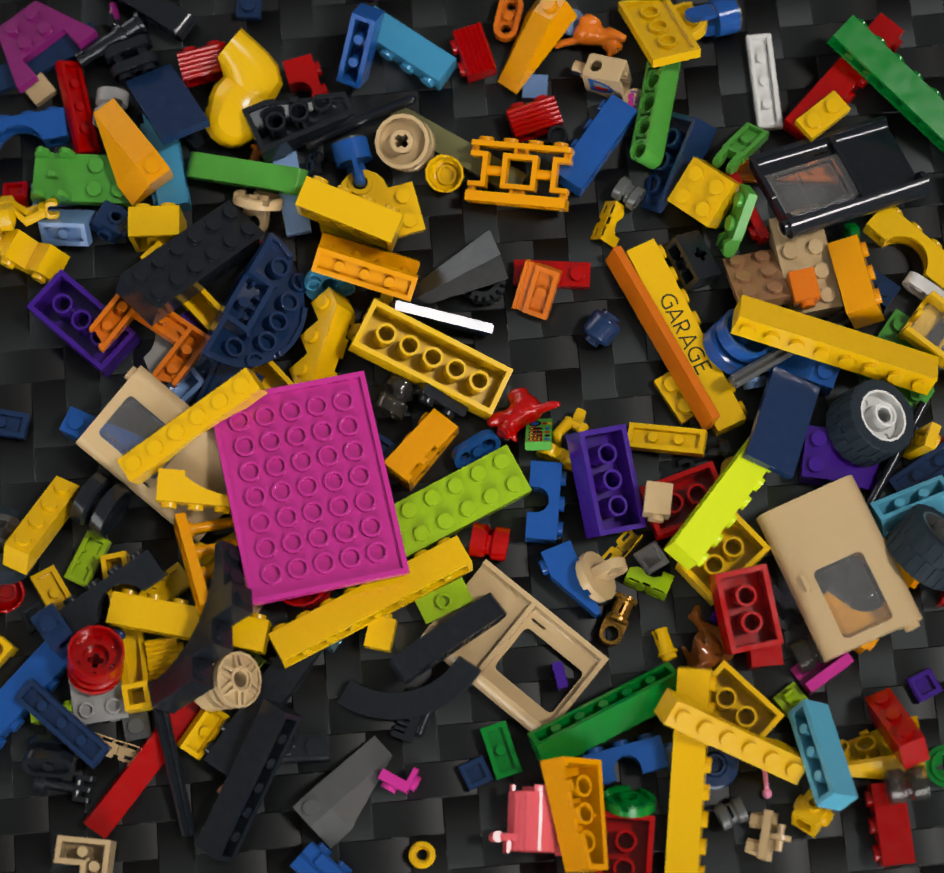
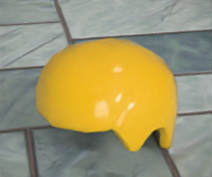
(444, 173)

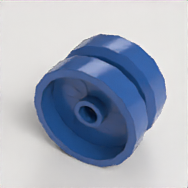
(729, 350)

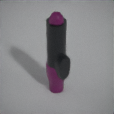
(113, 16)

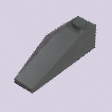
(340, 797)

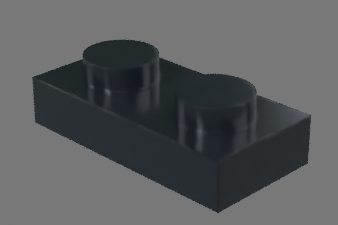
(431, 396)

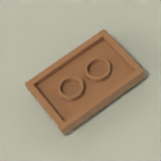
(757, 277)

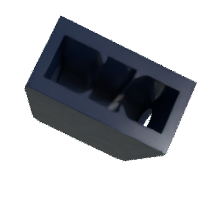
(53, 628)

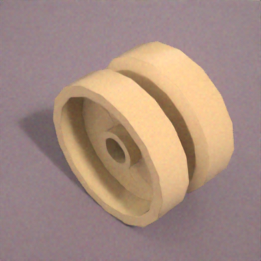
(390, 142)

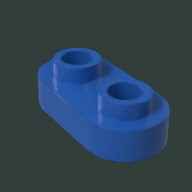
(475, 448)

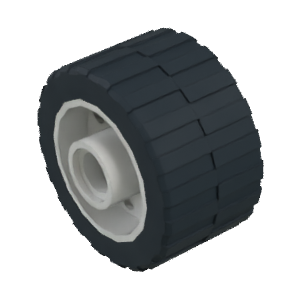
(870, 423)

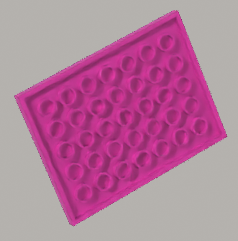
(310, 490)

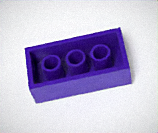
(69, 313)
(605, 480)

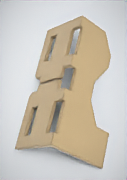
(122, 750)

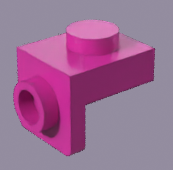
(393, 783)

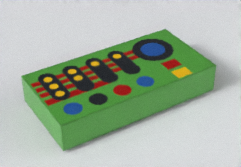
(539, 435)

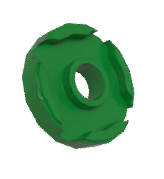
(629, 803)

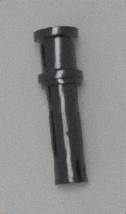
(120, 33)

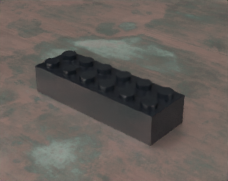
(189, 262)

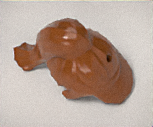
(707, 644)

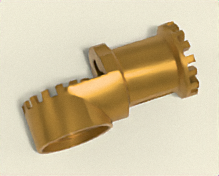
(616, 619)

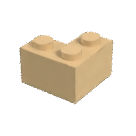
(88, 853)

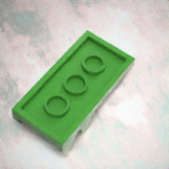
(74, 179)

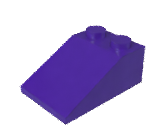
(823, 464)

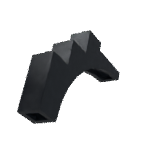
(213, 637)

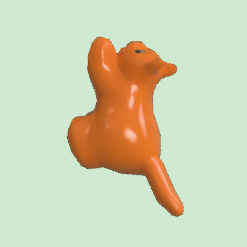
(592, 33)

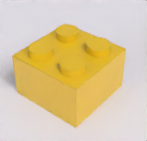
(704, 193)
(153, 224)

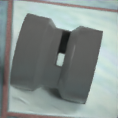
(628, 193)
(737, 812)

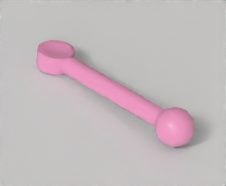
(766, 793)

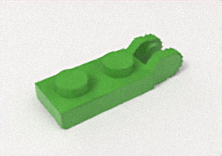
(740, 147)
(737, 221)

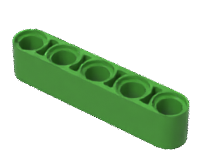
(654, 114)
(246, 173)

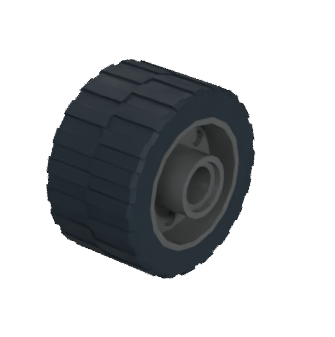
(919, 545)

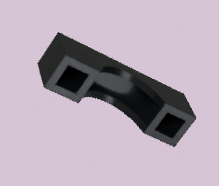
(86, 610)

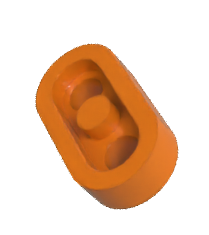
(507, 19)

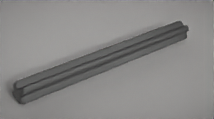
(774, 357)

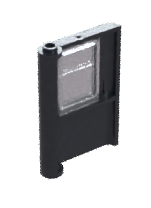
(836, 177)

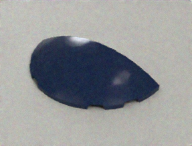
(261, 310)

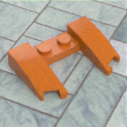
(173, 328)

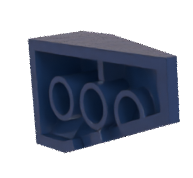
(686, 139)

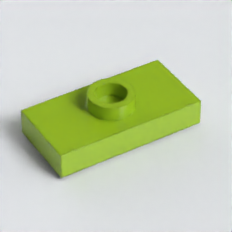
(87, 559)
(444, 600)

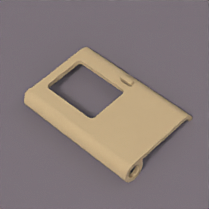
(522, 614)

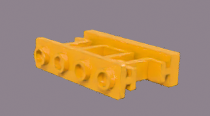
(517, 193)

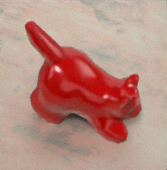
(522, 411)

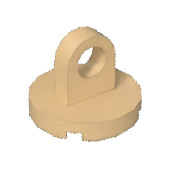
(258, 204)
(599, 575)

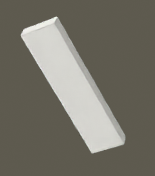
(764, 81)

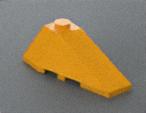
(537, 36)

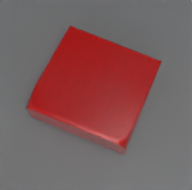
(19, 191)

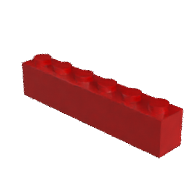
(843, 77)

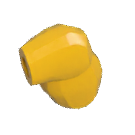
(247, 79)

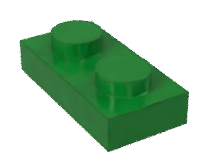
(501, 750)

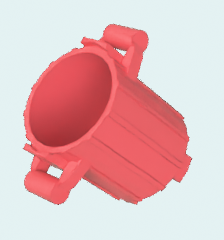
(528, 823)

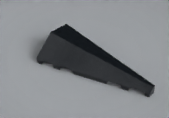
(468, 270)

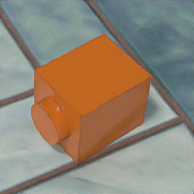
(803, 288)

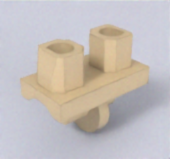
(767, 824)

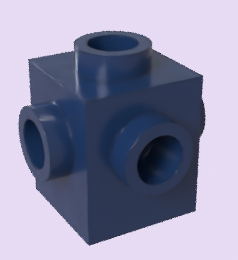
(110, 222)

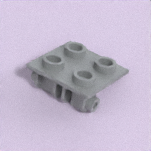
(98, 707)

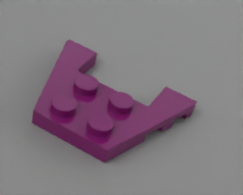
(32, 33)

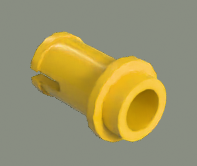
(664, 644)

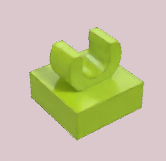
(789, 698)

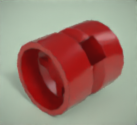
(489, 542)

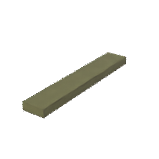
(455, 146)

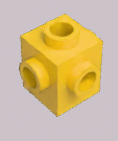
(809, 816)

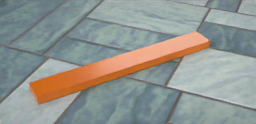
(662, 338)

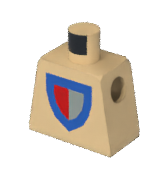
(604, 75)

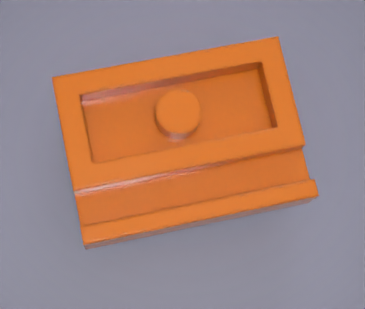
(536, 289)

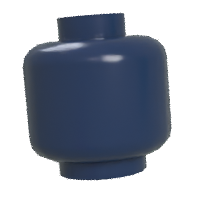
(601, 328)

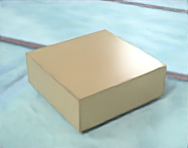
(41, 91)

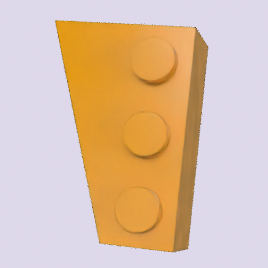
(856, 281)
(421, 449)

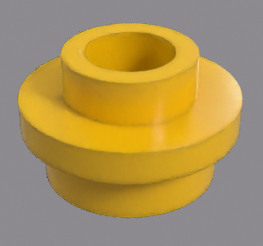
(422, 864)

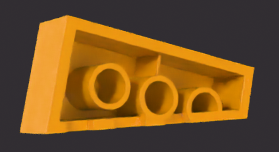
(578, 811)

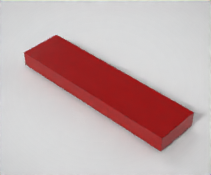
(77, 107)

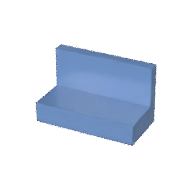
(69, 229)

